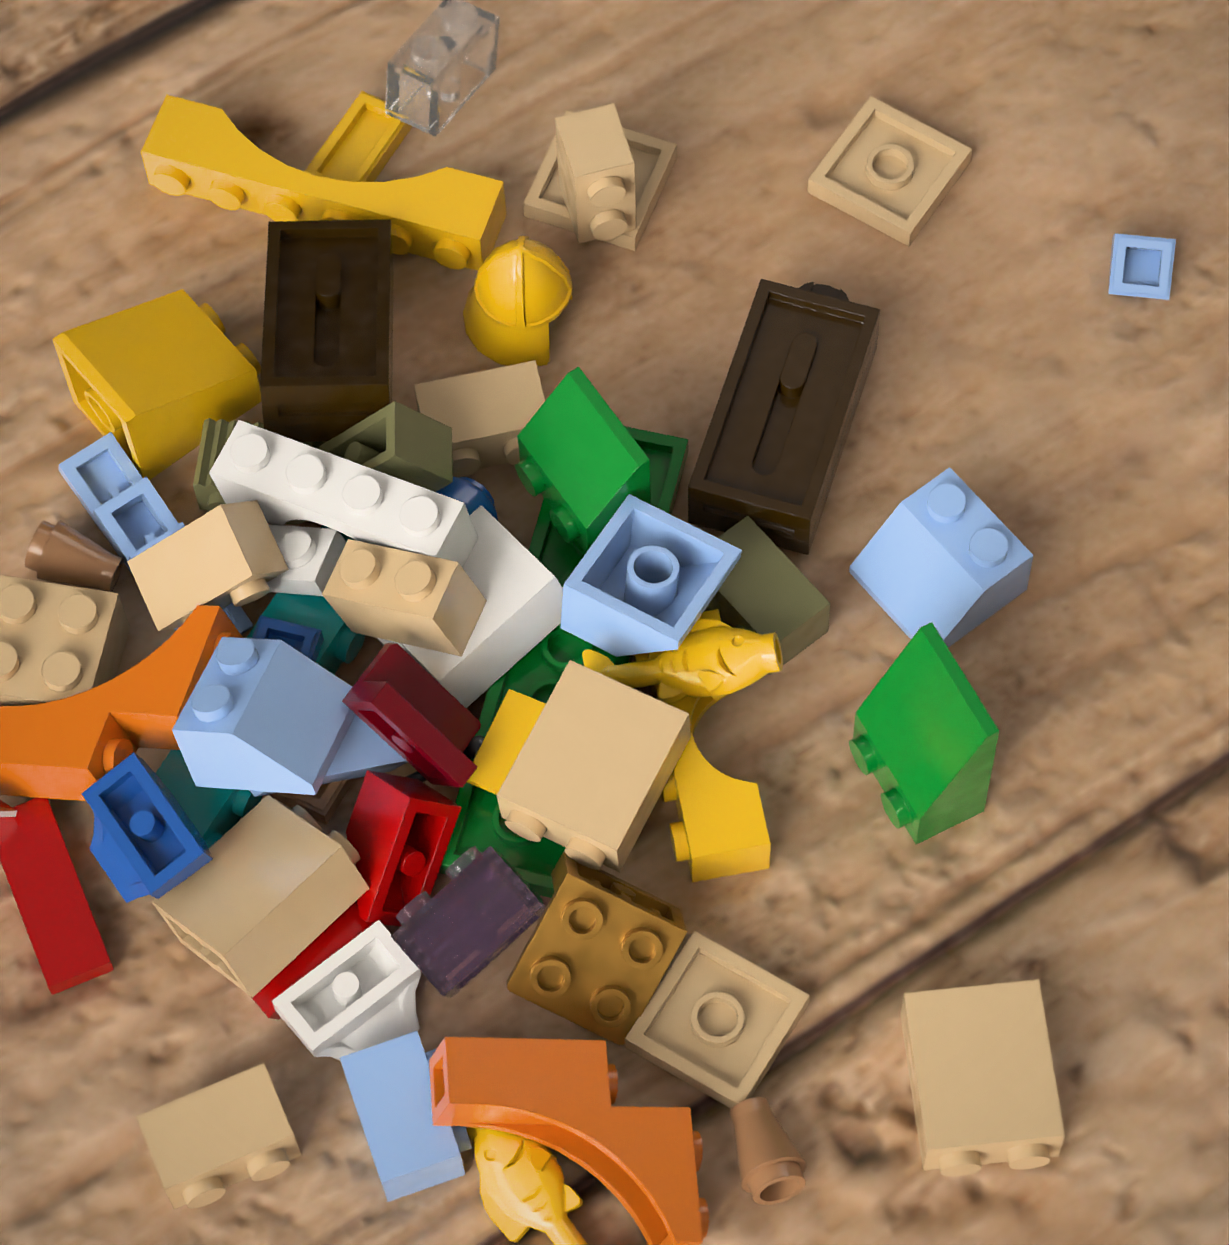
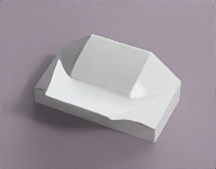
(354, 997)

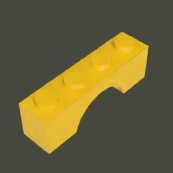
(719, 816)

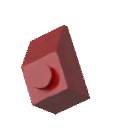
(401, 840)

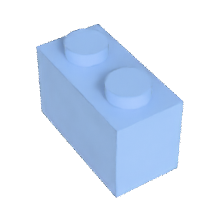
(395, 1112)

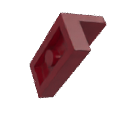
(415, 716)

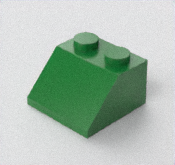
(581, 460)

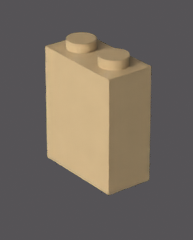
(593, 767)
(264, 894)
(982, 1077)

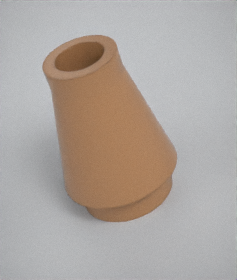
(69, 557)
(766, 1155)

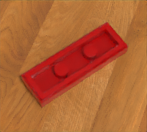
(51, 897)

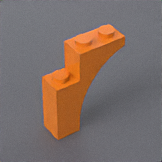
(76, 740)
(563, 1099)

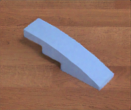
(125, 505)

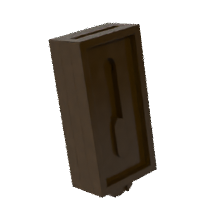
(326, 326)
(784, 413)

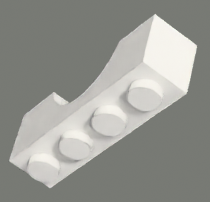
(325, 489)

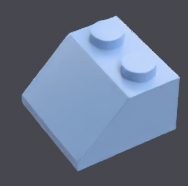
(943, 561)
(644, 581)
(262, 719)

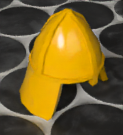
(514, 301)

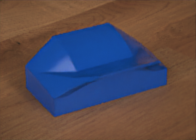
(142, 832)

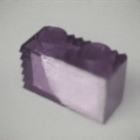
(468, 919)

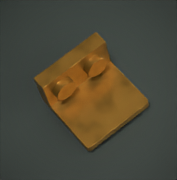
(597, 950)

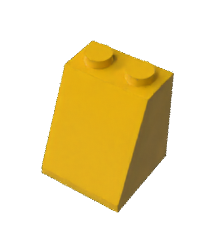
(158, 376)

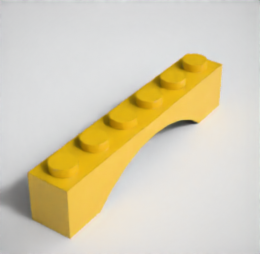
(432, 215)

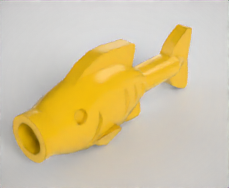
(707, 664)
(524, 1187)

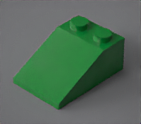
(926, 739)

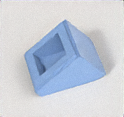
(1141, 266)

